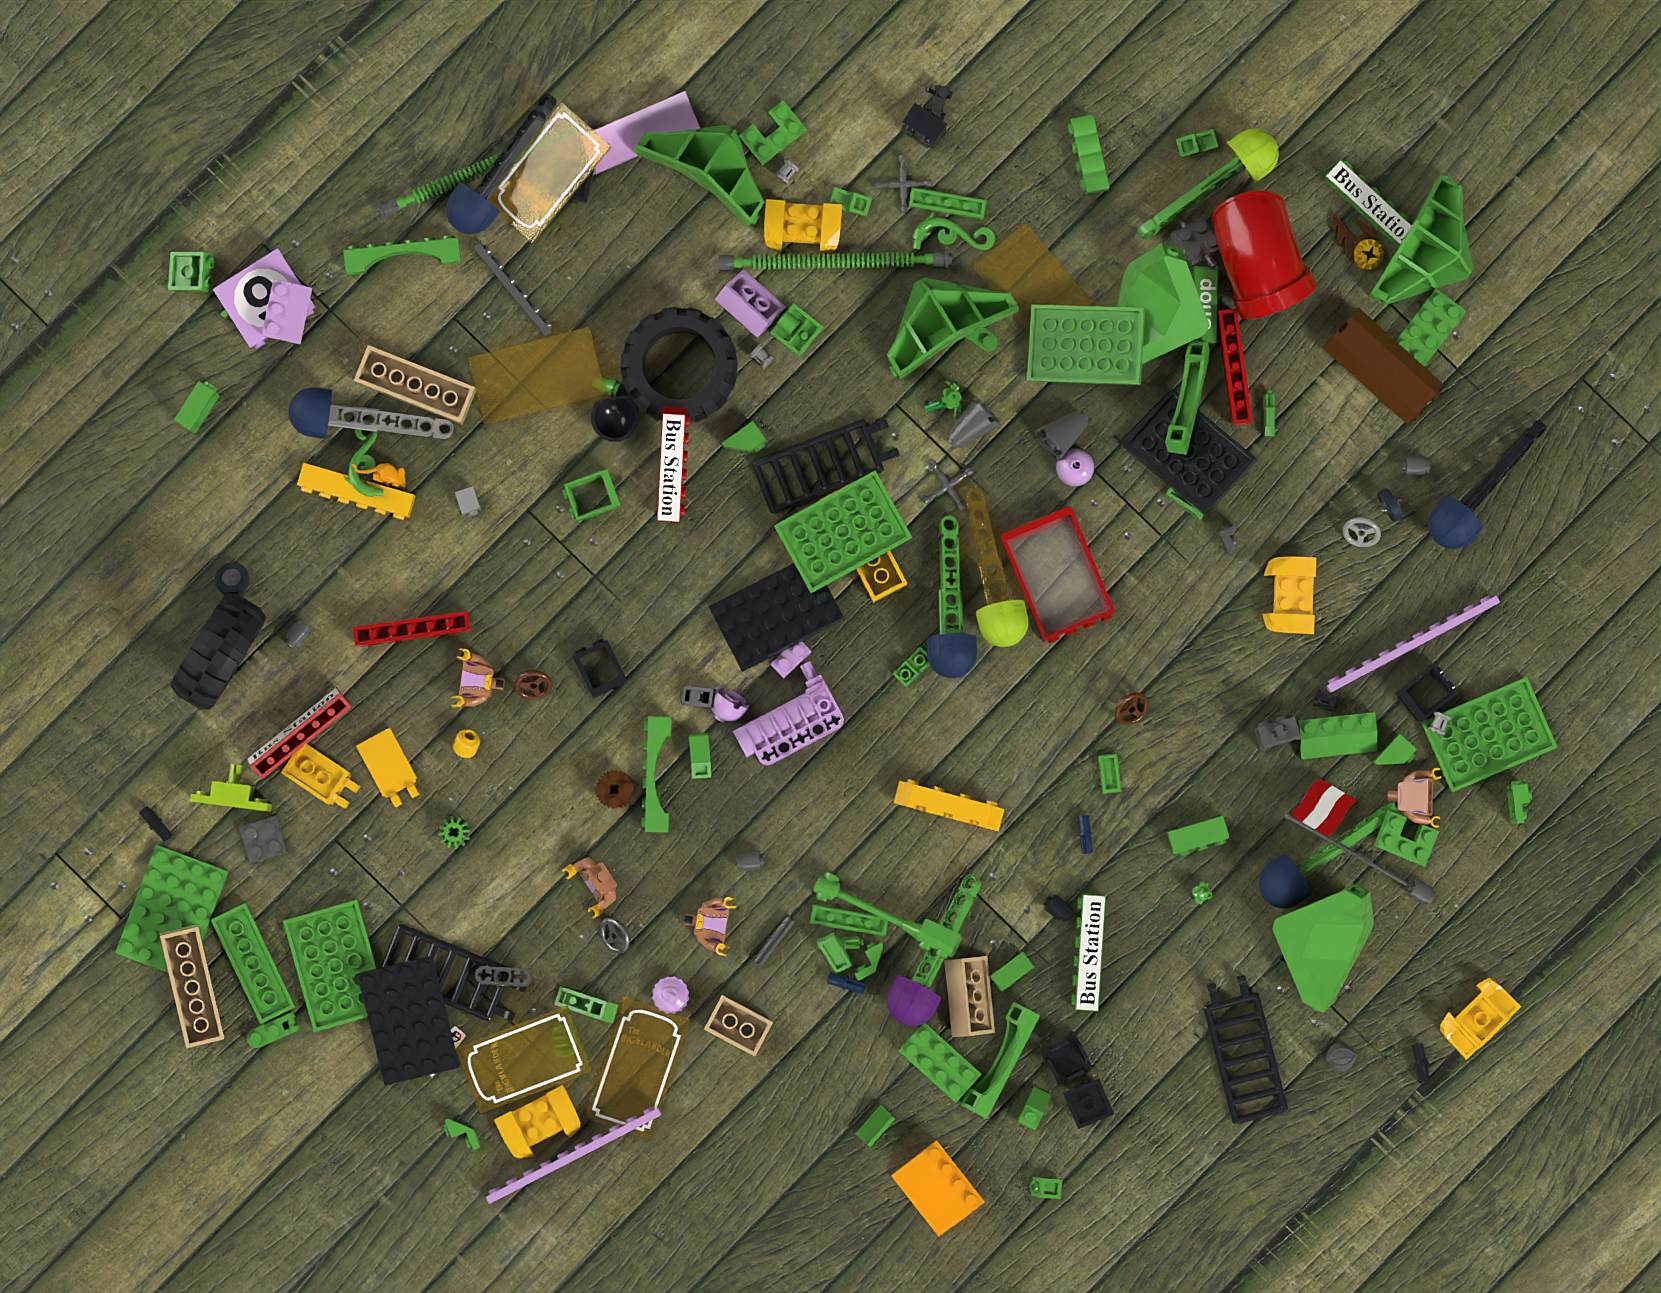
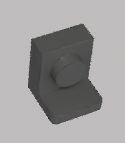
(1228, 541)

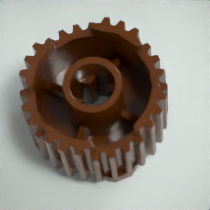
(625, 789)

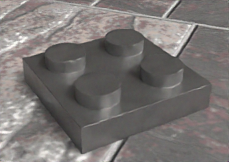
(263, 839)

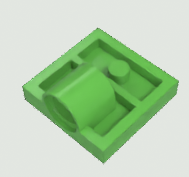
(796, 330)

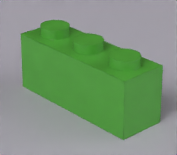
(1198, 836)

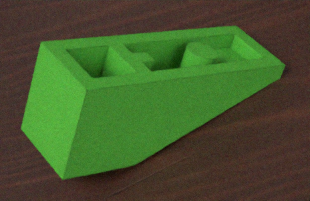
(586, 1004)

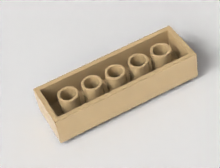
(415, 385)
(191, 986)

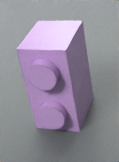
(790, 659)

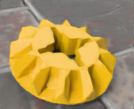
(1360, 257)

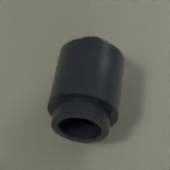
(1057, 907)

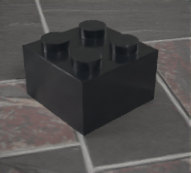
(923, 126)

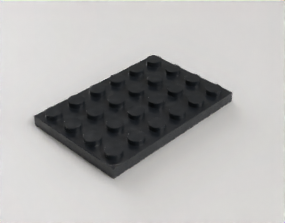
(1211, 463)
(773, 616)
(408, 1020)

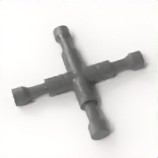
(903, 183)
(947, 485)

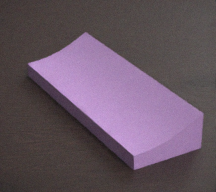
(624, 134)

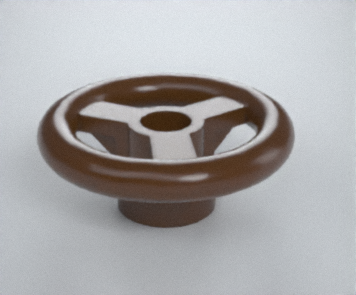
(532, 681)
(1127, 705)

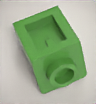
(1046, 1188)

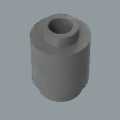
(1415, 465)
(296, 634)
(750, 860)

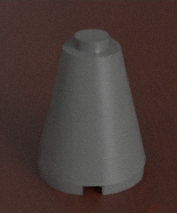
(972, 424)
(1061, 433)

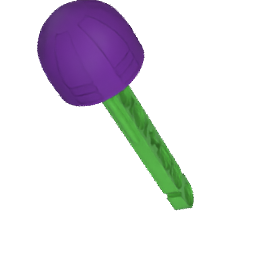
(911, 1000)

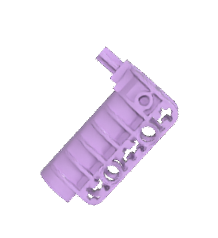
(791, 720)

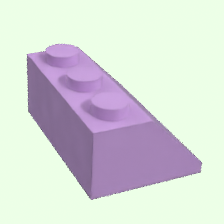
(750, 303)
(286, 311)

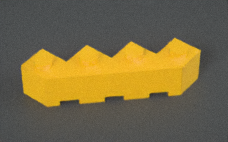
(948, 805)

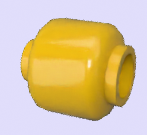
(466, 743)

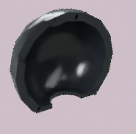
(615, 418)

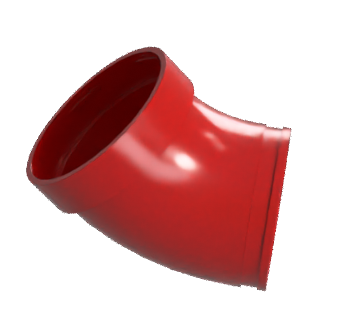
(1261, 254)

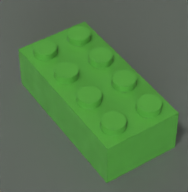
(939, 1062)

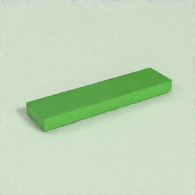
(947, 203)
(848, 920)

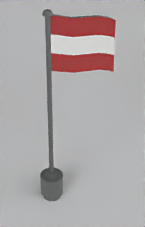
(1322, 813)

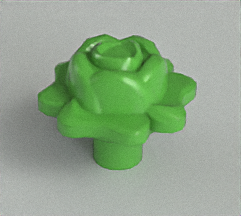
(1201, 892)

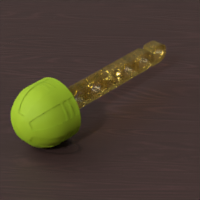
(1003, 620)

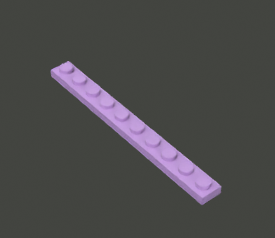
(1403, 647)
(565, 1157)

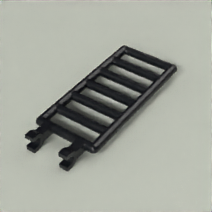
(809, 444)
(471, 958)
(1268, 1052)

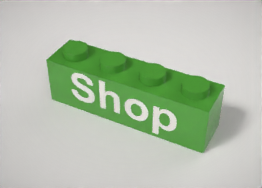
(1206, 285)

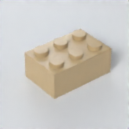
(738, 1025)

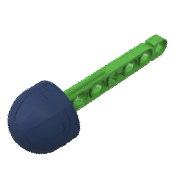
(951, 651)
(1285, 884)

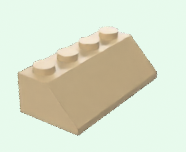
(969, 996)

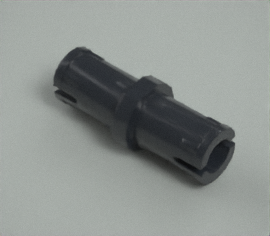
(155, 823)
(1421, 1063)

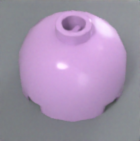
(1070, 475)
(728, 705)

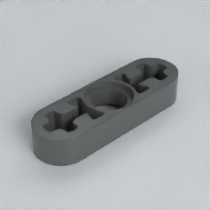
(517, 972)

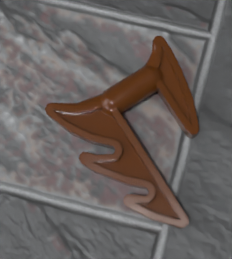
(1350, 242)

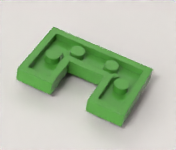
(766, 148)
(1391, 841)

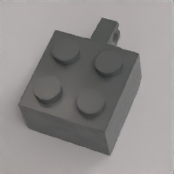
(1277, 733)

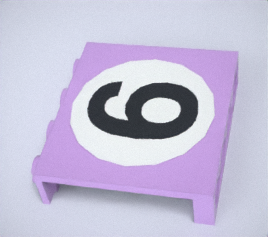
(248, 294)

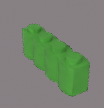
(1089, 154)

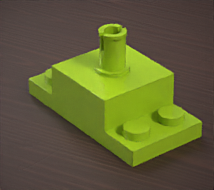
(232, 793)

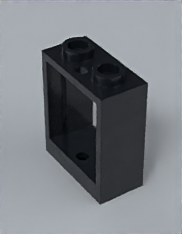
(597, 645)
(1410, 705)

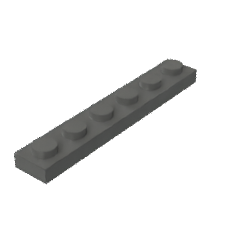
(508, 282)

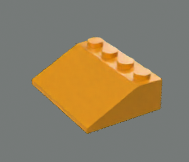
(937, 1188)

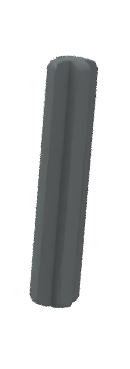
(774, 940)

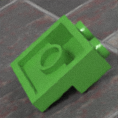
(190, 271)
(1518, 794)

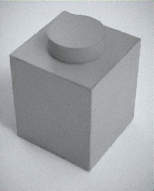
(468, 501)

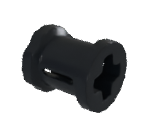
(1324, 700)

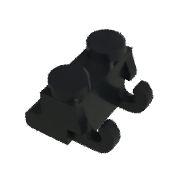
(938, 100)

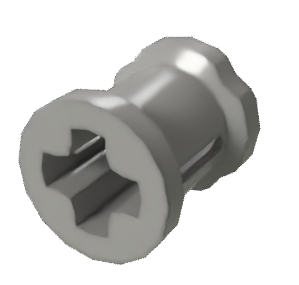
(786, 171)
(761, 356)
(1439, 723)

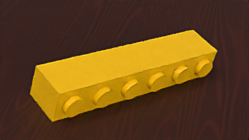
(333, 484)

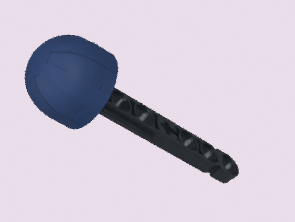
(469, 209)
(1453, 522)

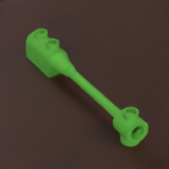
(928, 934)

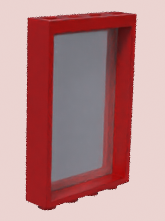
(1057, 574)

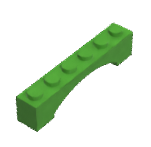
(360, 259)
(1183, 421)
(655, 818)
(1019, 1028)

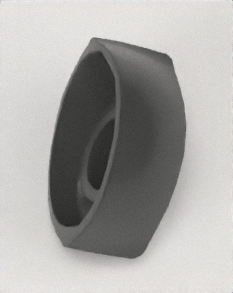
(1340, 1057)

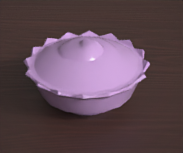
(670, 994)

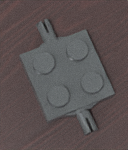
(1197, 240)

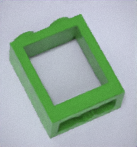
(197, 406)
(567, 492)

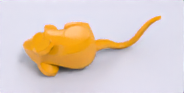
(386, 474)

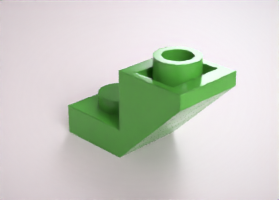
(700, 755)
(873, 954)
(457, 1128)

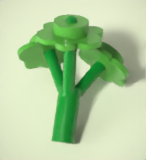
(951, 398)

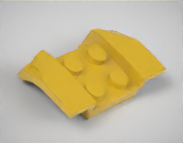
(802, 224)
(1292, 595)
(1479, 1018)
(538, 1122)

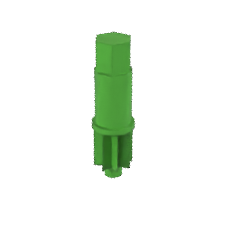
(1268, 414)
(849, 942)

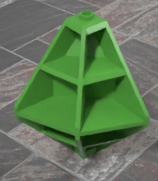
(712, 160)
(1433, 249)
(1171, 302)
(940, 316)
(1324, 942)

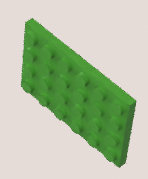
(1086, 344)
(843, 531)
(1490, 735)
(172, 896)
(328, 954)

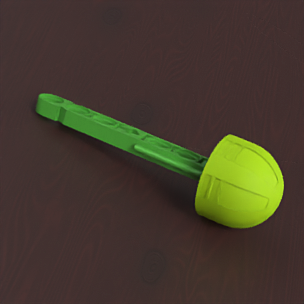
(1254, 152)

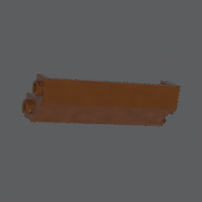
(1383, 366)

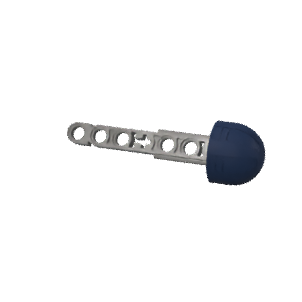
(313, 413)

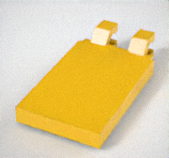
(388, 765)
(319, 775)

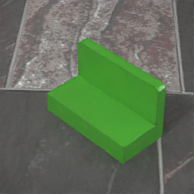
(875, 1125)

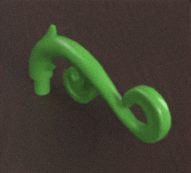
(946, 239)
(359, 457)

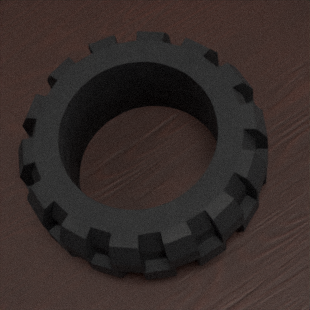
(672, 321)
(218, 651)

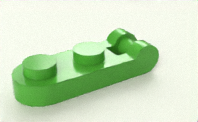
(983, 339)
(272, 1031)

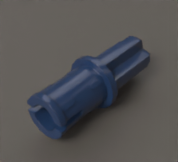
(1085, 834)
(846, 983)

